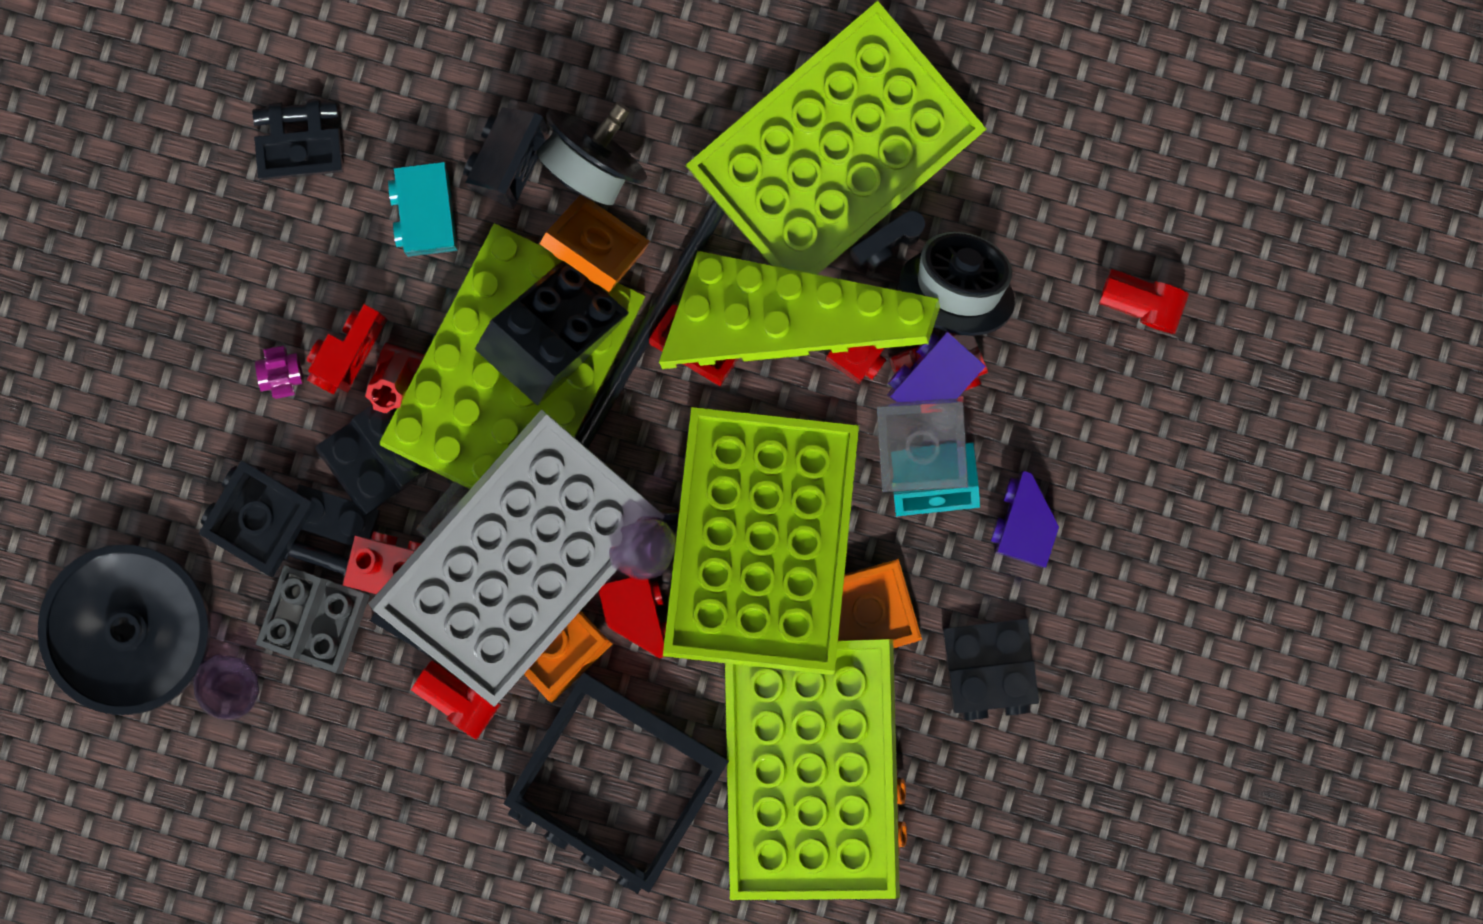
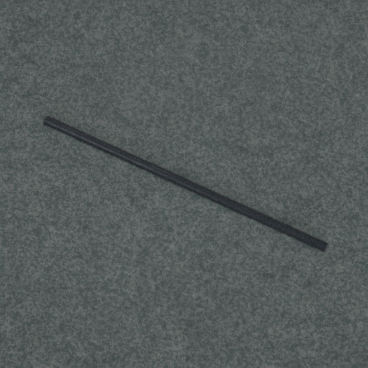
(652, 319)

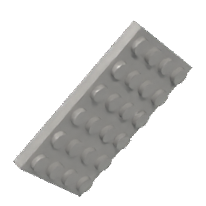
(513, 559)

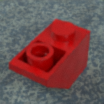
(632, 612)

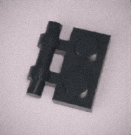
(299, 152)

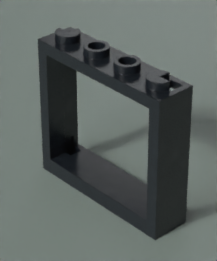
(563, 834)

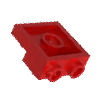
(339, 362)

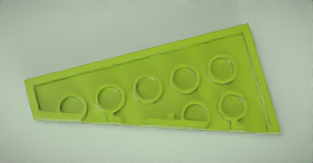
(778, 312)

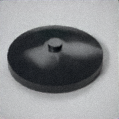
(124, 629)

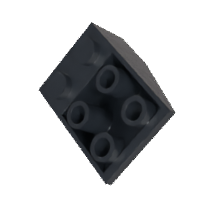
(550, 331)

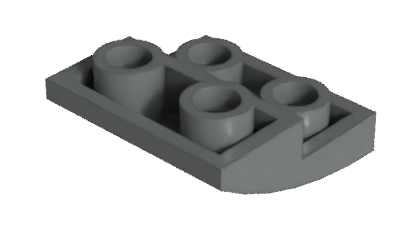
(312, 619)

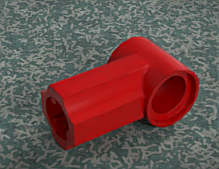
(1154, 304)
(392, 377)
(455, 699)

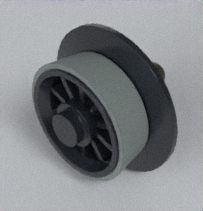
(588, 157)
(967, 278)

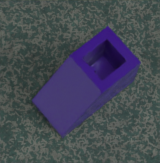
(938, 374)
(1029, 524)

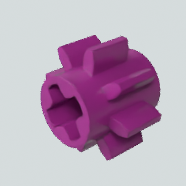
(279, 372)

